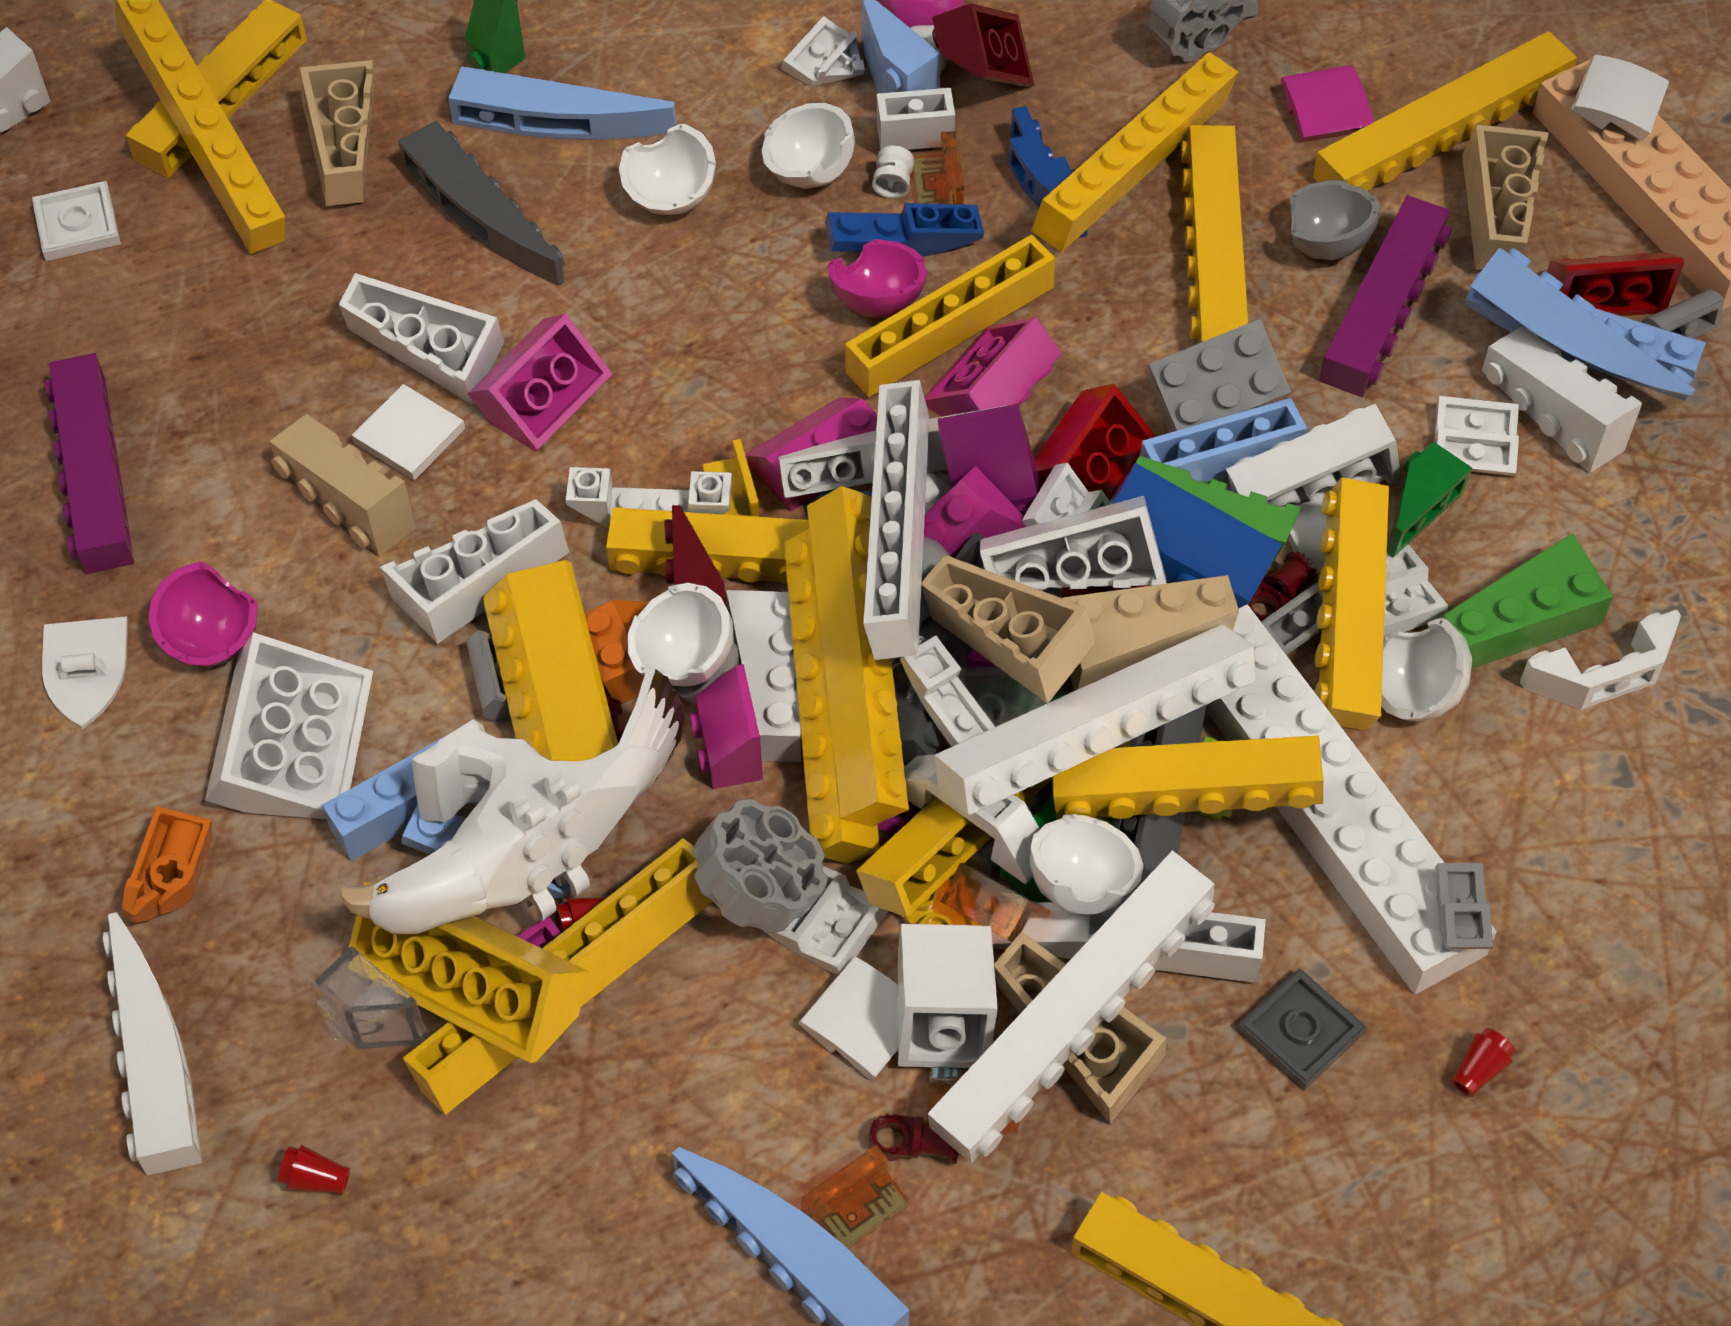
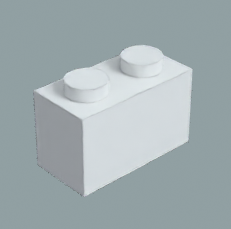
(914, 118)

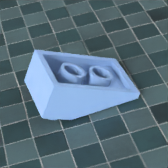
(895, 53)

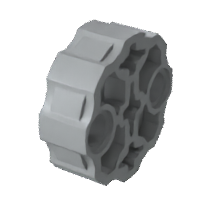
(1194, 26)
(759, 866)

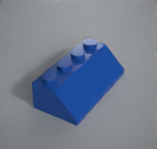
(1199, 538)

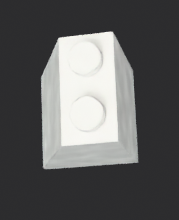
(945, 995)

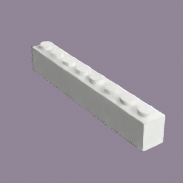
(897, 521)
(1094, 719)
(1072, 1007)

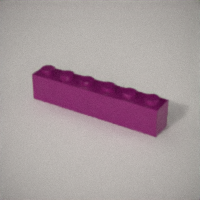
(1384, 297)
(90, 464)

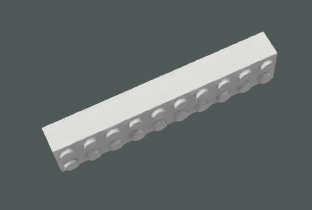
(1360, 829)

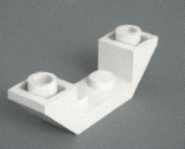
(593, 494)
(1559, 679)
(1005, 820)

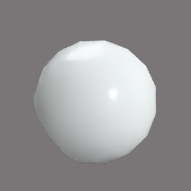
(809, 145)
(670, 173)
(682, 635)
(1425, 671)
(1084, 864)

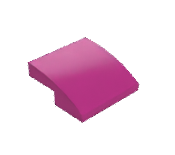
(1327, 103)

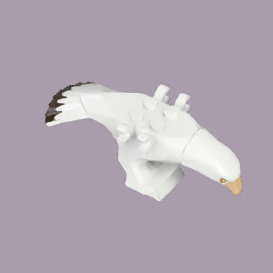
(529, 822)

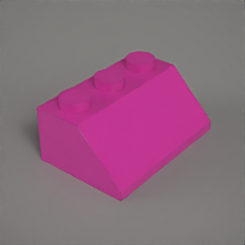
(996, 369)
(541, 382)
(830, 423)

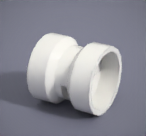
(893, 171)

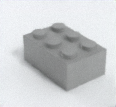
(1218, 377)

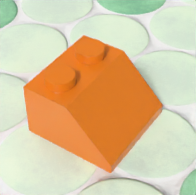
(609, 635)

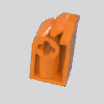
(171, 850)

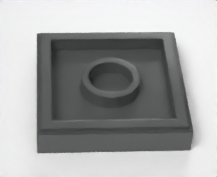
(1301, 1029)

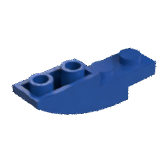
(1032, 161)
(923, 227)

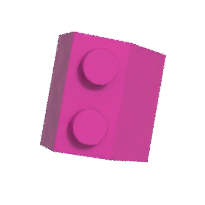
(970, 508)
(728, 731)

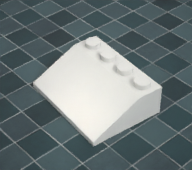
(288, 730)

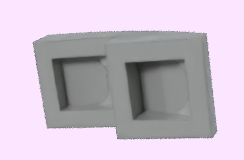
(1463, 906)

